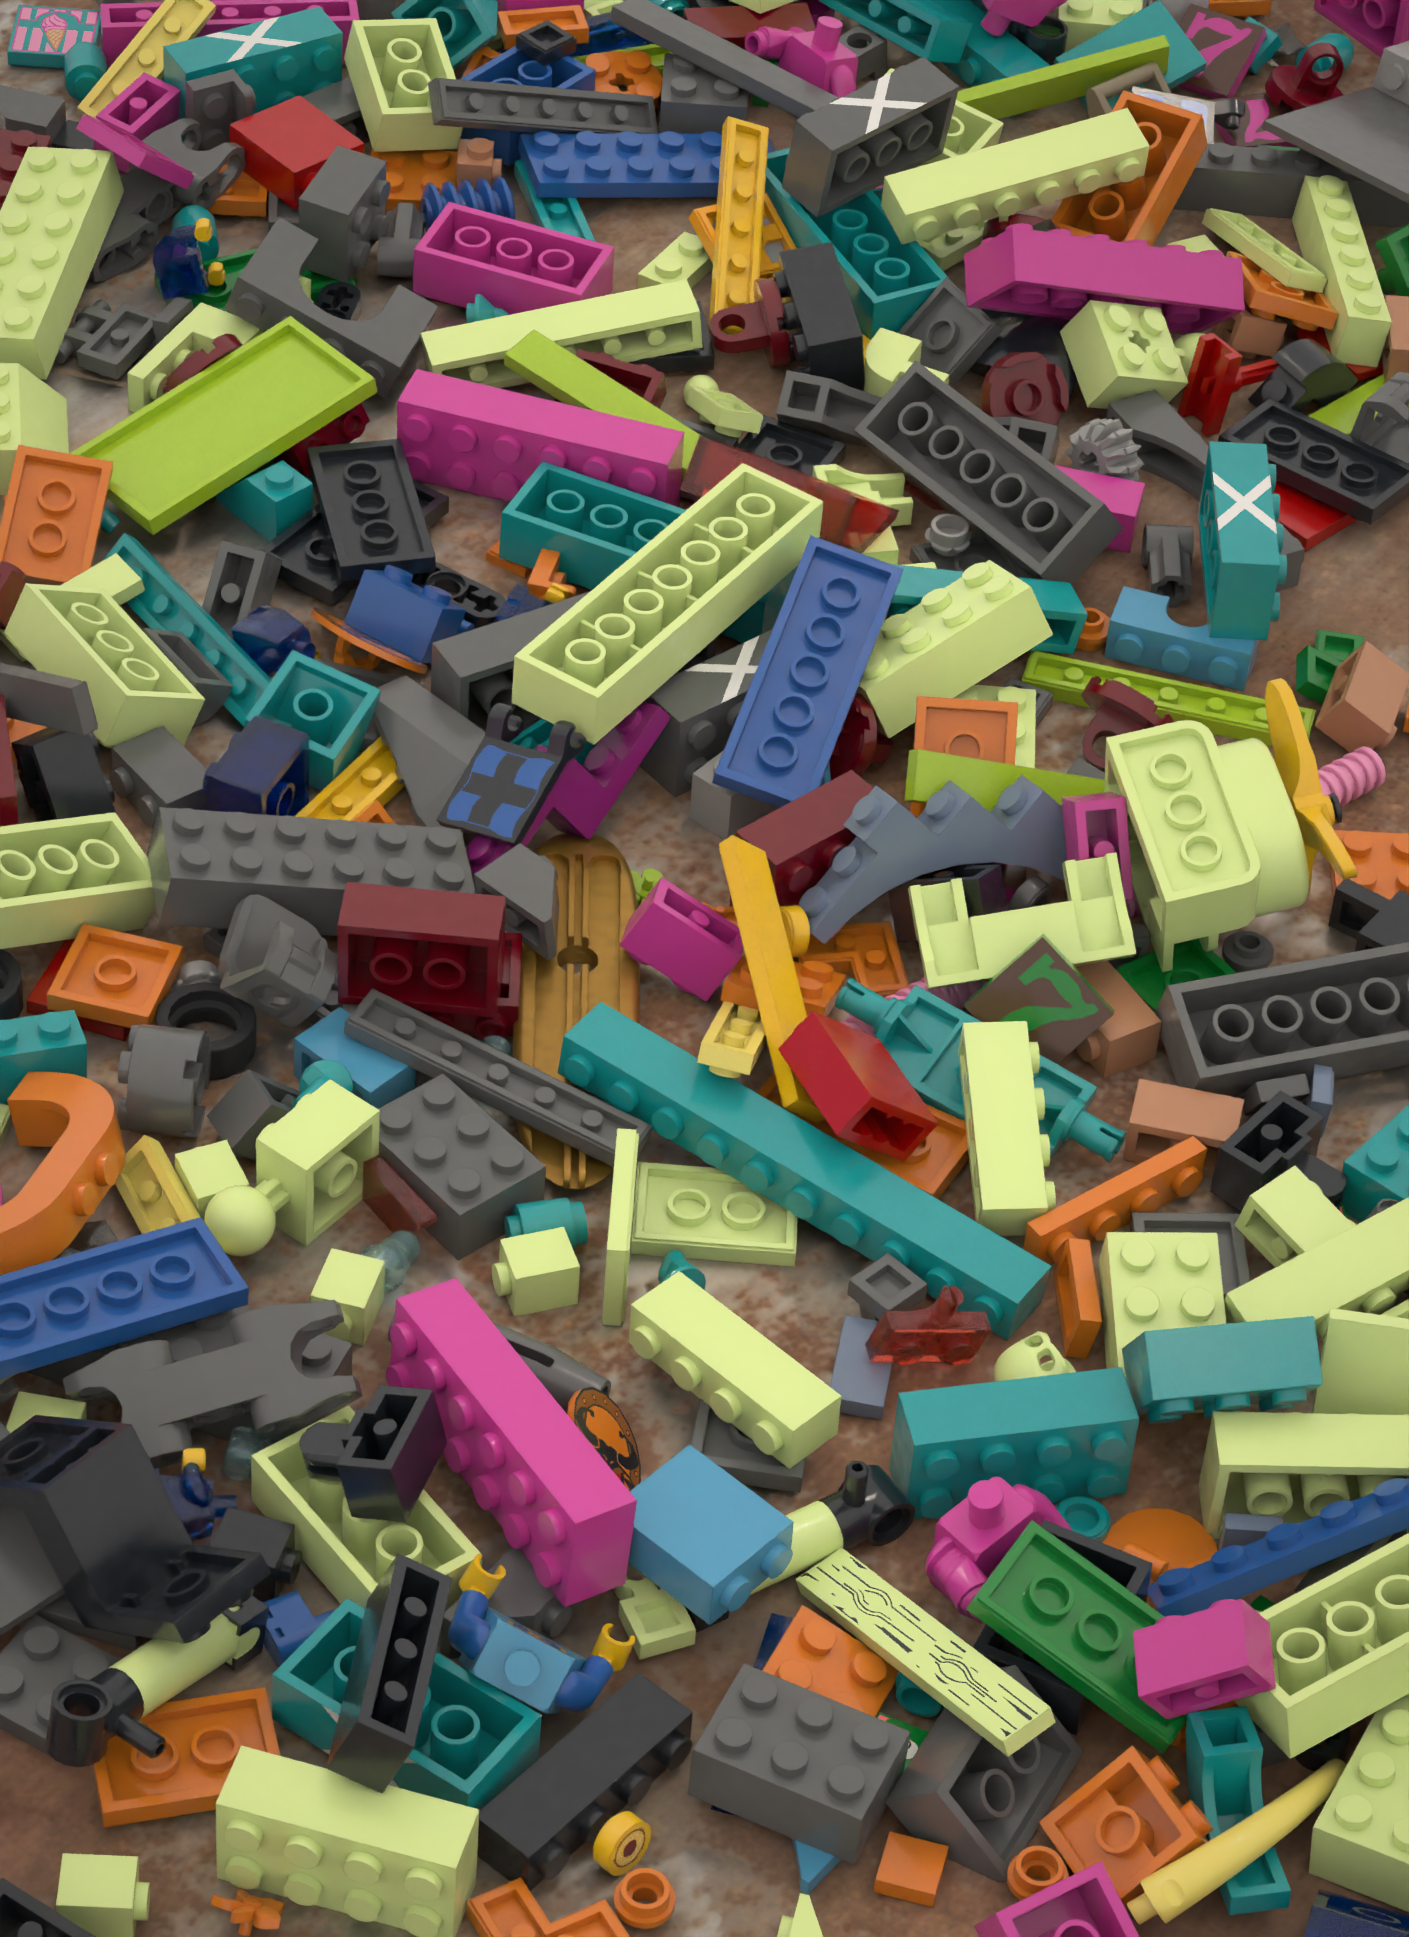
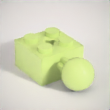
(1126, 352)
(304, 1173)

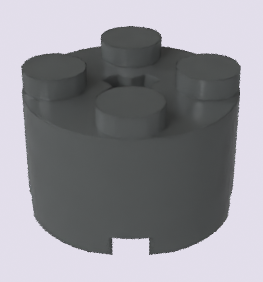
(164, 1080)

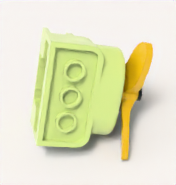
(1222, 825)

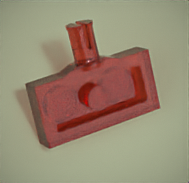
(929, 1333)

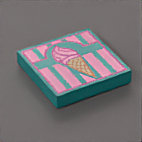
(46, 34)

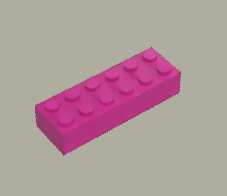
(1062, 272)
(496, 439)
(514, 1443)

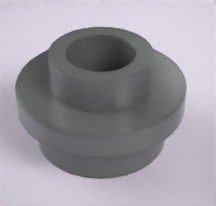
(1247, 951)

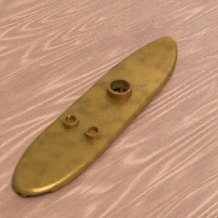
(594, 909)

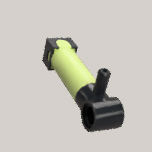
(860, 1511)
(113, 1702)

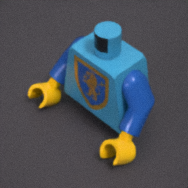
(524, 1660)

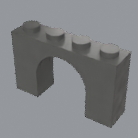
(272, 291)

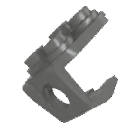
(1391, 425)
(276, 961)

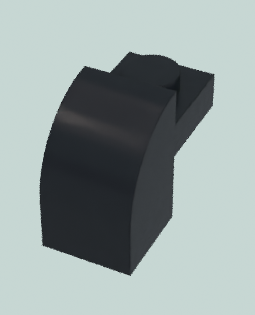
(1305, 375)
(1369, 916)

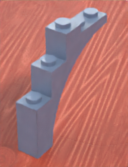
(951, 831)

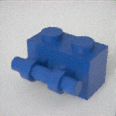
(403, 613)

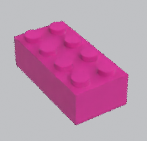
(507, 262)

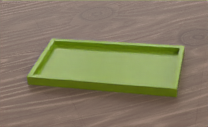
(226, 422)

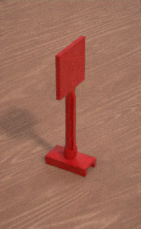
(1218, 374)

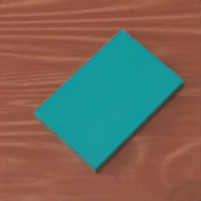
(1147, 23)

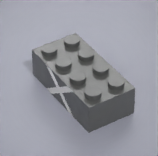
(868, 136)
(702, 713)

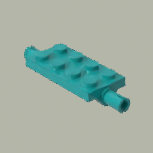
(924, 1042)

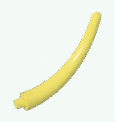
(1218, 1860)

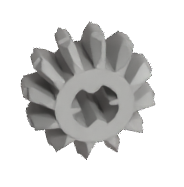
(1105, 449)

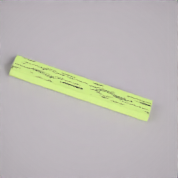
(926, 1652)

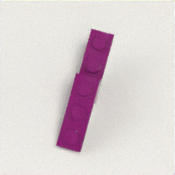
(587, 791)

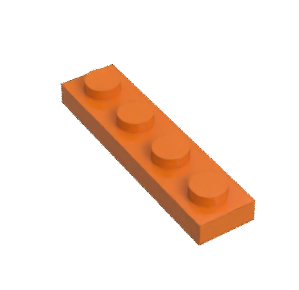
(1110, 1205)

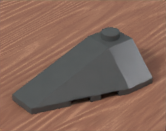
(428, 744)

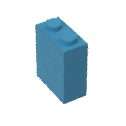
(706, 1535)

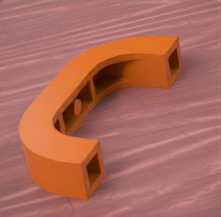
(71, 1181)

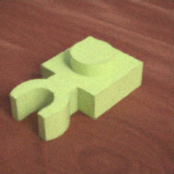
(653, 1618)

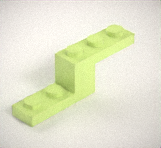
(190, 335)

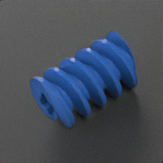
(493, 199)

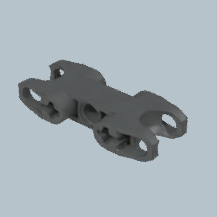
(152, 199)
(253, 1376)

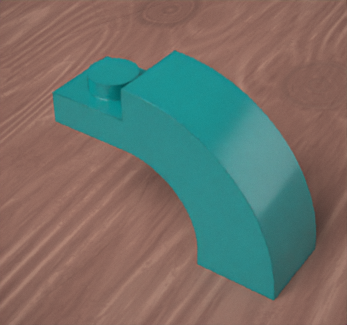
(1227, 1787)

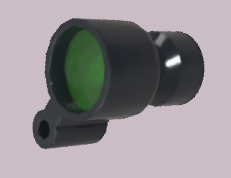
(1045, 39)

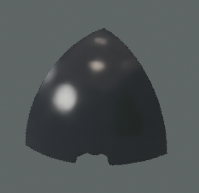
(1028, 334)

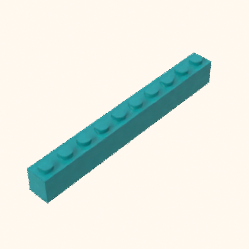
(801, 1167)

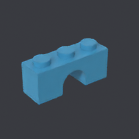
(1148, 638)

